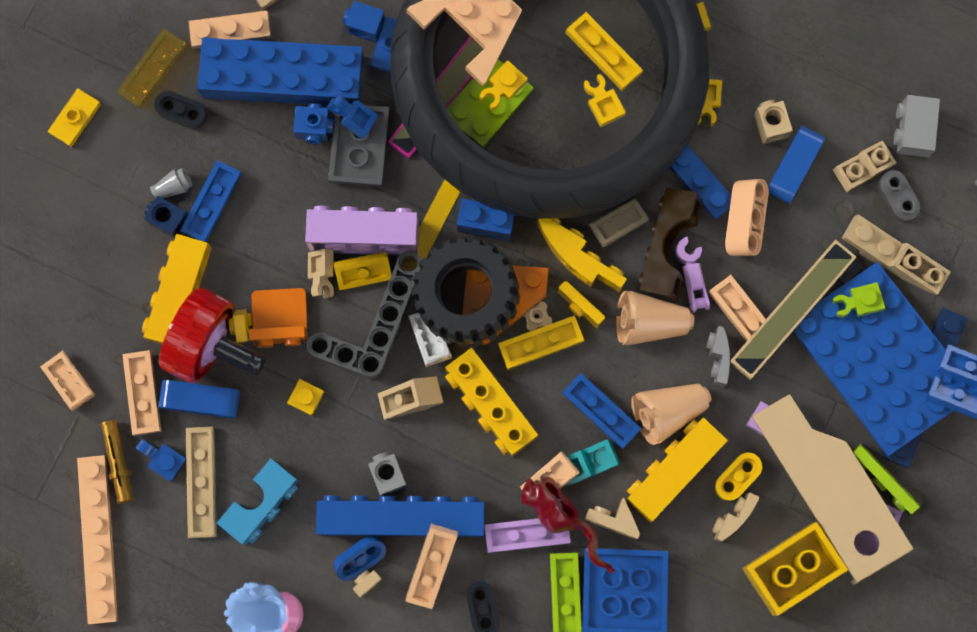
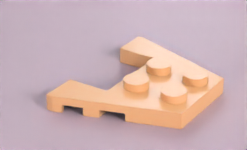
(484, 20)

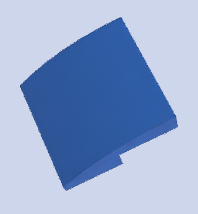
(956, 382)

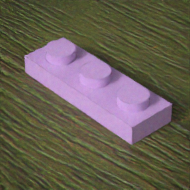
(521, 535)

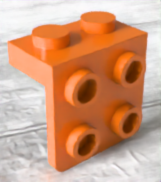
(279, 317)

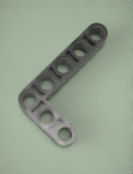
(379, 327)

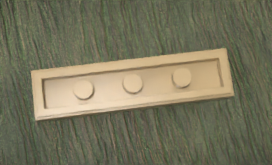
(201, 482)

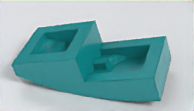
(594, 460)

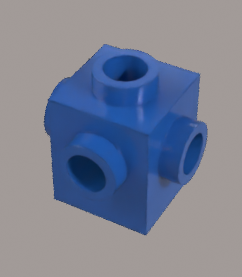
(313, 123)

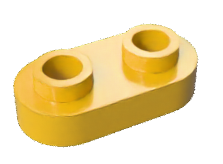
(738, 477)

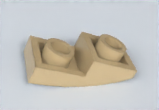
(864, 166)
(729, 524)

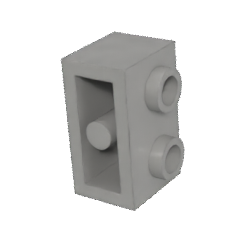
(917, 126)

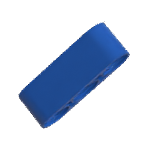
(795, 164)
(199, 399)

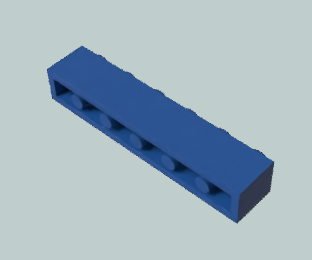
(398, 518)

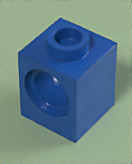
(364, 21)

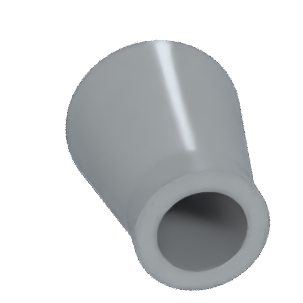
(172, 184)

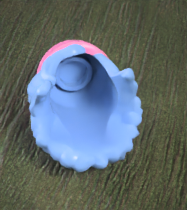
(263, 610)

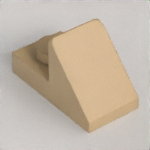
(622, 523)

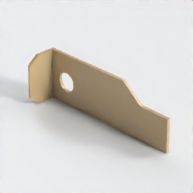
(833, 488)

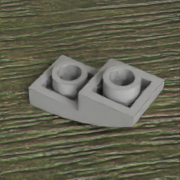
(719, 349)

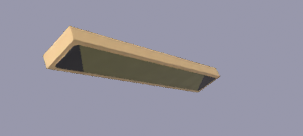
(792, 309)

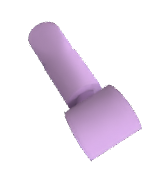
(692, 275)

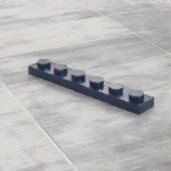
(948, 330)

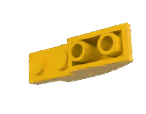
(569, 248)

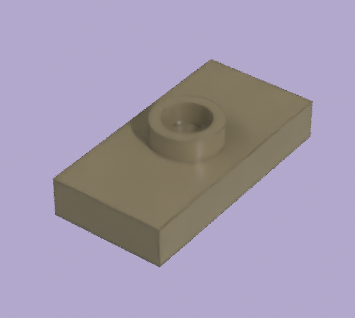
(619, 223)

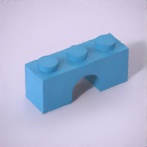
(246, 524)

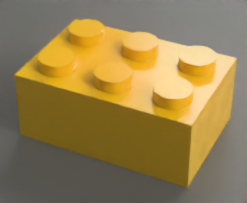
(794, 569)

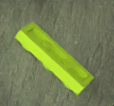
(885, 480)
(565, 592)

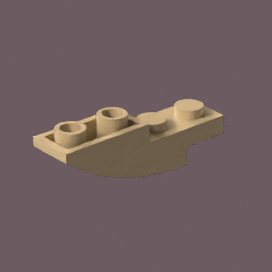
(894, 256)

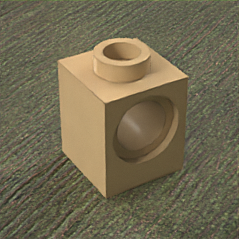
(768, 132)

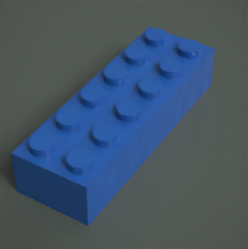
(279, 71)

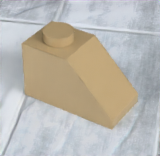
(410, 397)

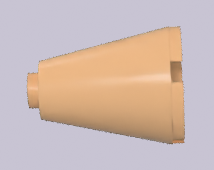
(650, 319)
(668, 409)

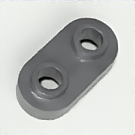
(898, 195)

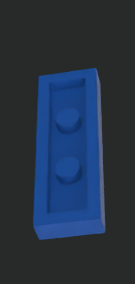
(699, 179)
(211, 202)
(601, 411)

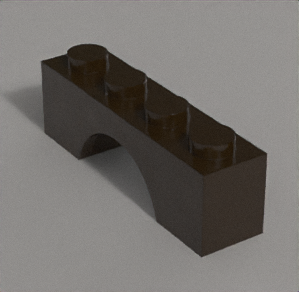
(677, 213)

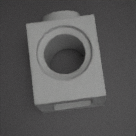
(387, 486)

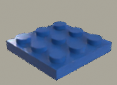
(629, 597)

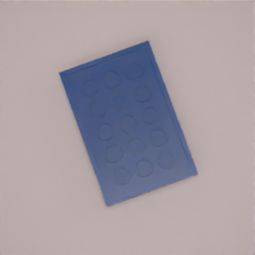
(878, 361)

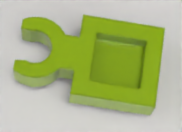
(863, 300)

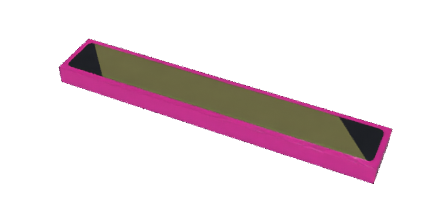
(449, 84)

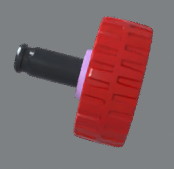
(200, 336)

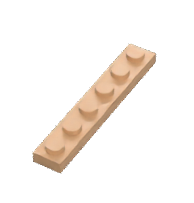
(97, 539)

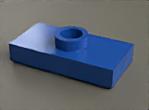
(382, 52)

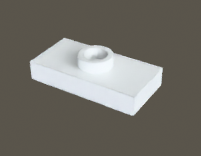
(431, 347)

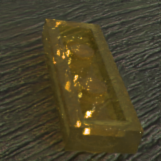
(151, 68)

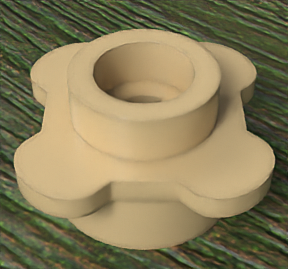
(543, 320)

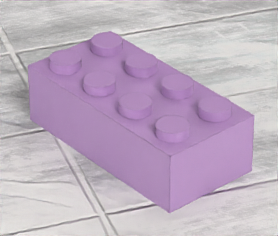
(362, 231)

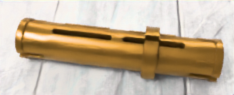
(117, 462)

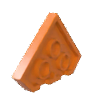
(532, 290)

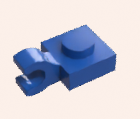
(356, 115)
(164, 461)

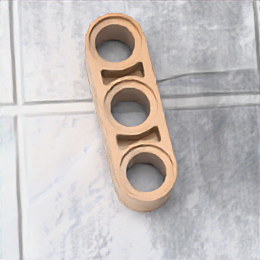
(746, 217)

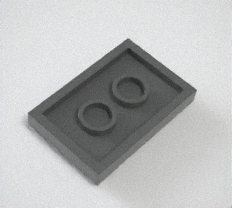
(357, 159)

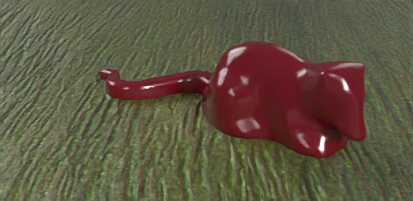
(559, 514)

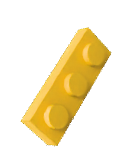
(604, 51)
(541, 342)

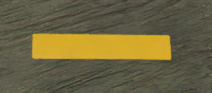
(434, 221)

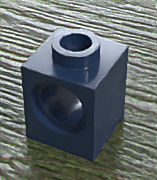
(169, 227)

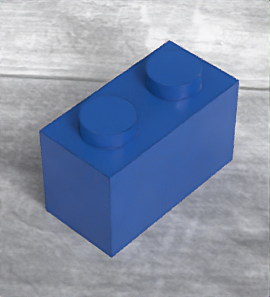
(484, 221)

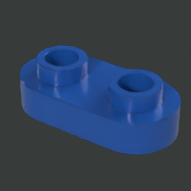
(359, 558)

